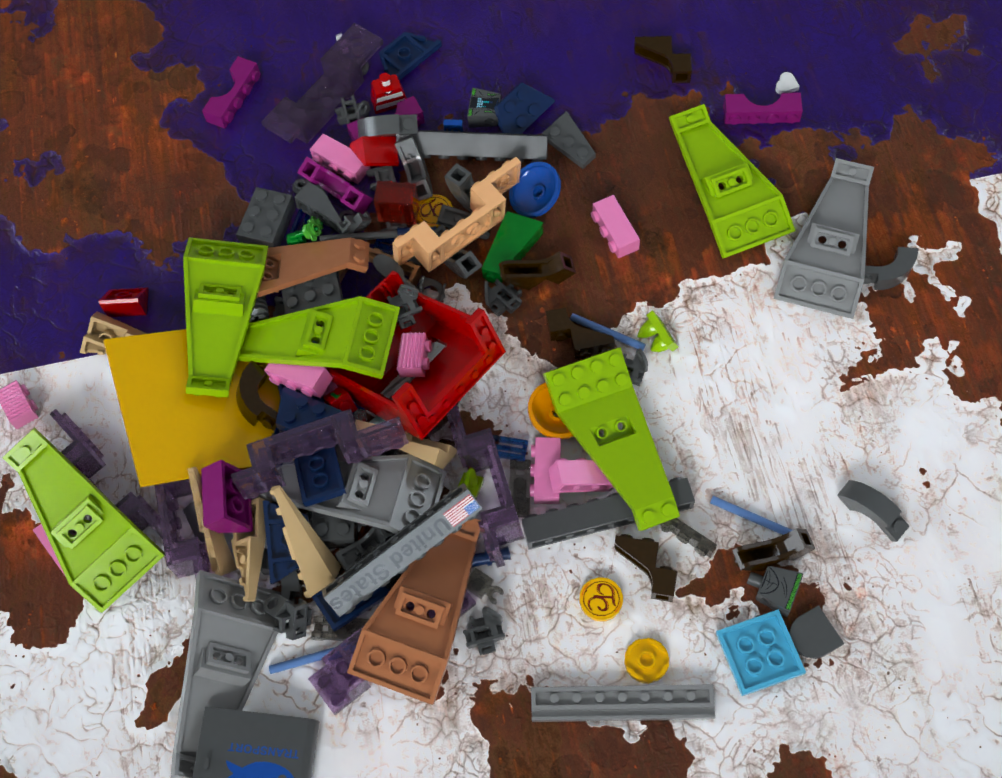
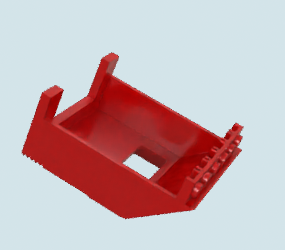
(421, 404)

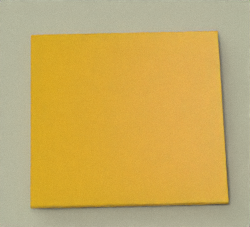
(176, 428)

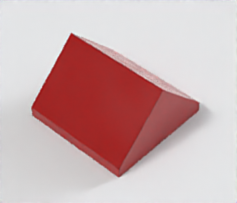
(376, 150)
(125, 302)

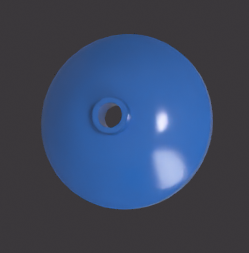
(534, 180)

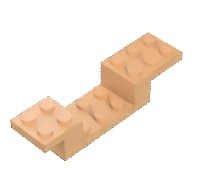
(487, 208)

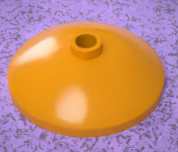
(542, 417)

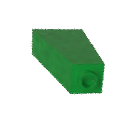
(512, 242)

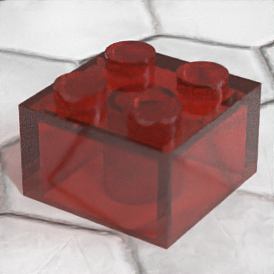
(396, 202)

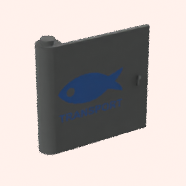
(255, 745)

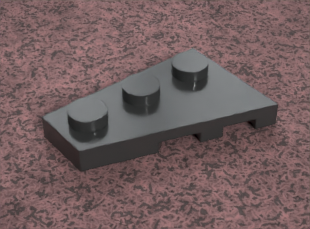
(569, 140)

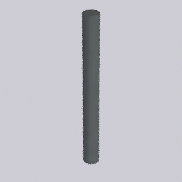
(363, 236)

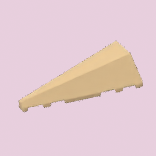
(102, 328)
(426, 450)
(249, 550)
(218, 551)
(314, 559)

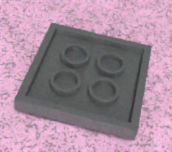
(312, 293)

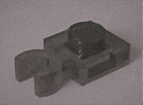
(480, 585)

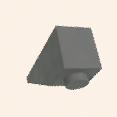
(316, 203)

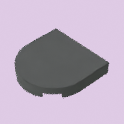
(814, 634)

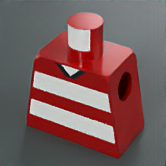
(386, 93)

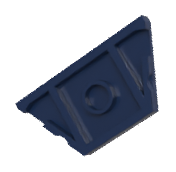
(407, 53)
(521, 108)
(300, 409)
(278, 553)

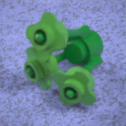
(310, 231)

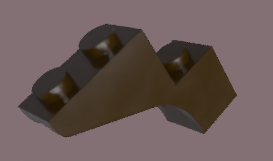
(659, 50)
(530, 273)
(583, 340)
(770, 552)
(644, 556)

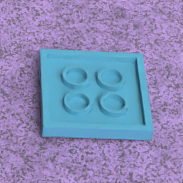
(760, 652)

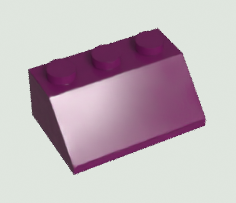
(222, 502)

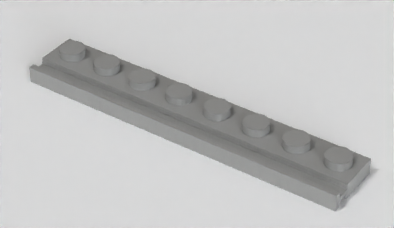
(622, 703)

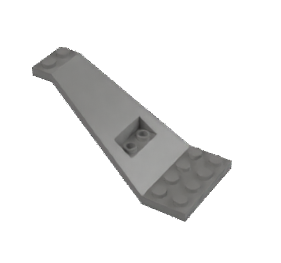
(823, 273)
(391, 495)
(231, 633)

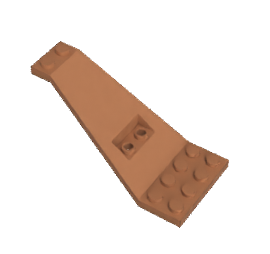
(307, 261)
(408, 647)

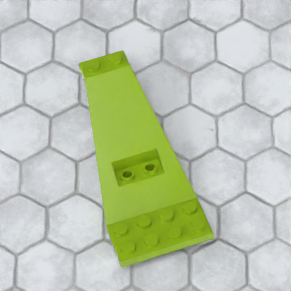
(741, 212)
(219, 302)
(353, 337)
(599, 396)
(107, 550)

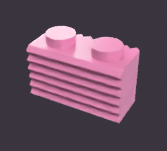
(413, 355)
(17, 404)

